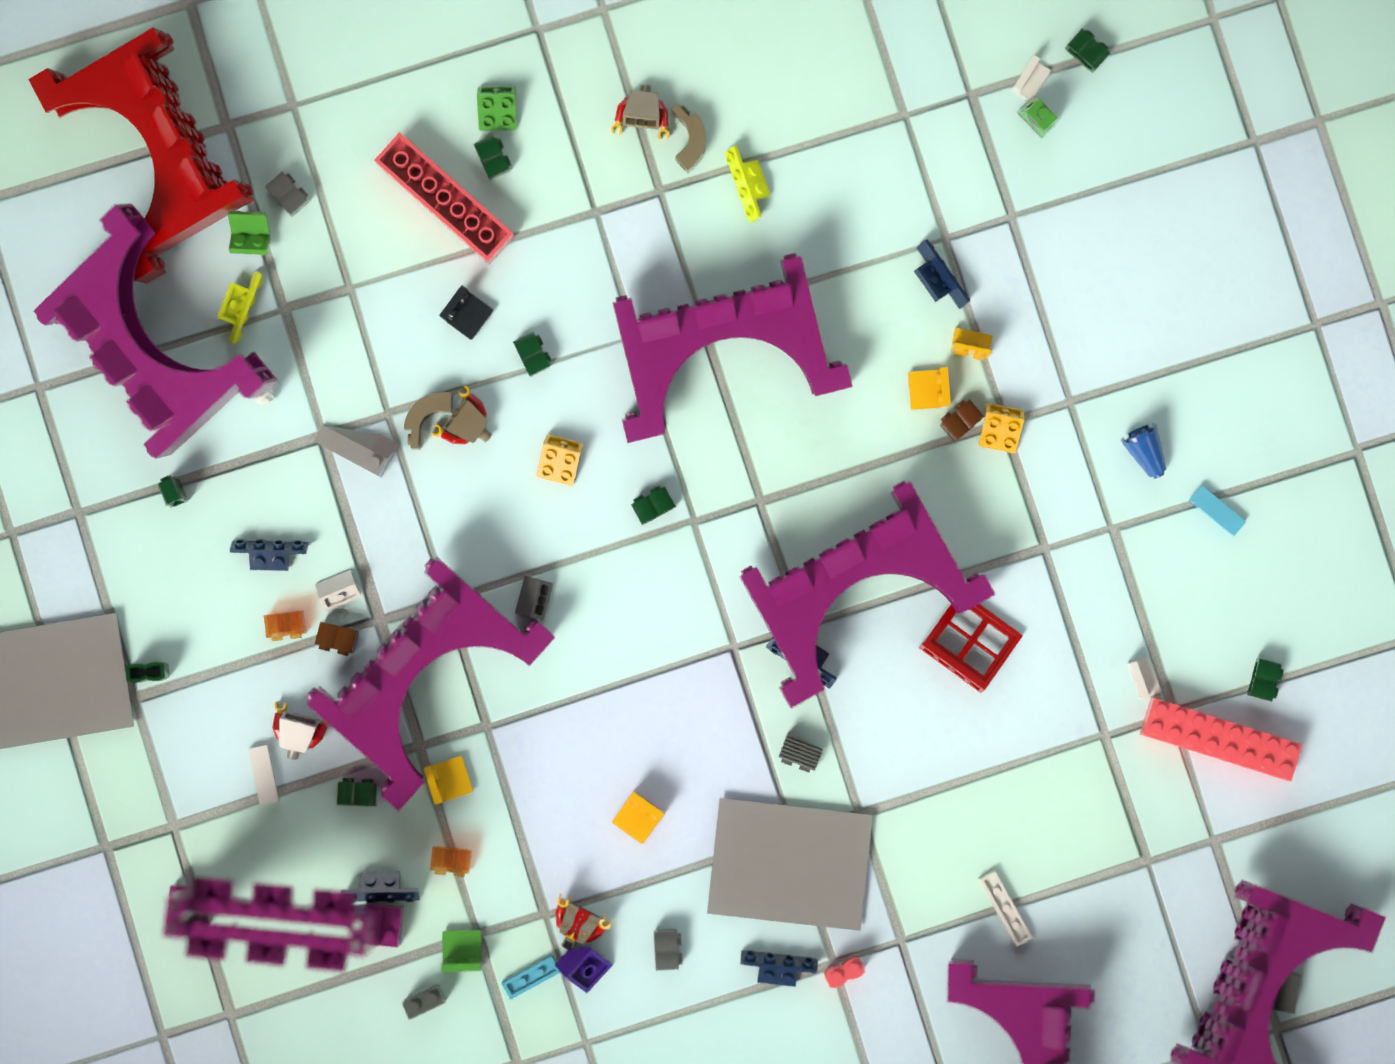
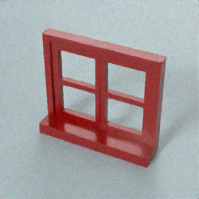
(955, 663)

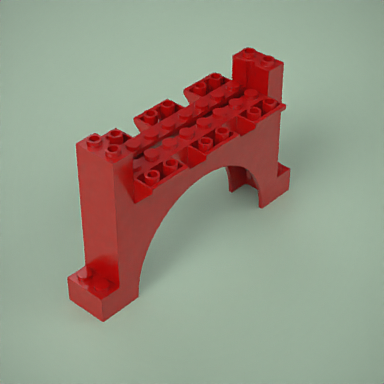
(186, 186)

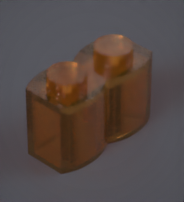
(285, 624)
(451, 860)

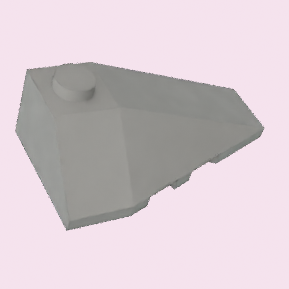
(362, 448)

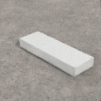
(263, 775)

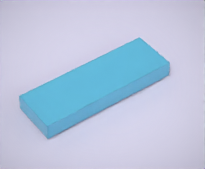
(1217, 510)
(530, 977)

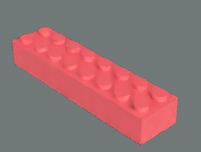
(444, 198)
(1221, 739)

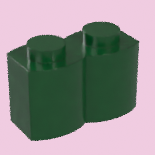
(1088, 50)
(492, 157)
(532, 354)
(172, 491)
(653, 505)
(143, 672)
(1265, 680)
(357, 793)

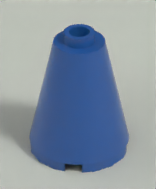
(1146, 449)

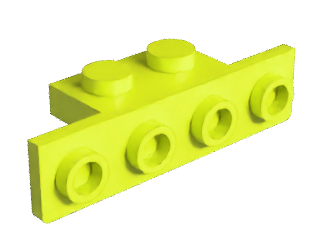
(749, 182)
(236, 305)

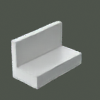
(1031, 79)
(337, 590)
(1144, 678)

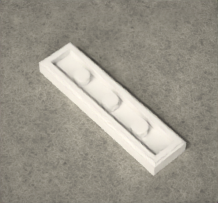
(1005, 908)

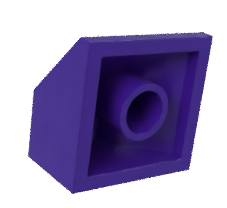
(583, 967)

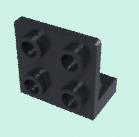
(466, 313)

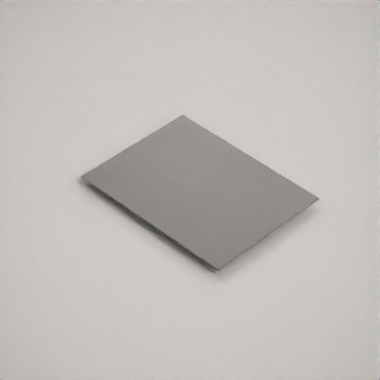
(62, 681)
(790, 864)

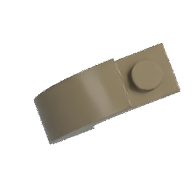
(693, 151)
(428, 405)

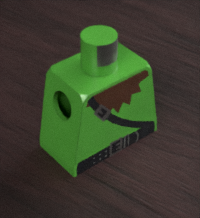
(1038, 116)

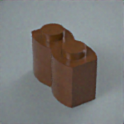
(961, 420)
(337, 638)

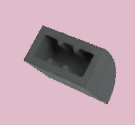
(534, 598)
(1287, 995)

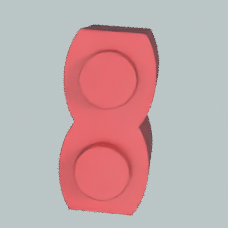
(848, 970)

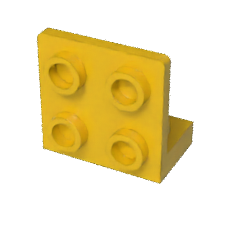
(971, 343)
(929, 389)
(1001, 428)
(559, 459)
(448, 780)
(638, 817)

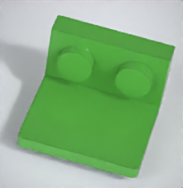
(496, 108)
(249, 233)
(461, 951)

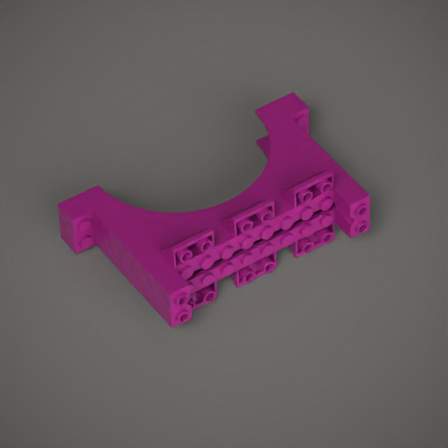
(100, 308)
(773, 314)
(900, 546)
(445, 622)
(273, 902)
(1274, 941)
(1029, 1012)

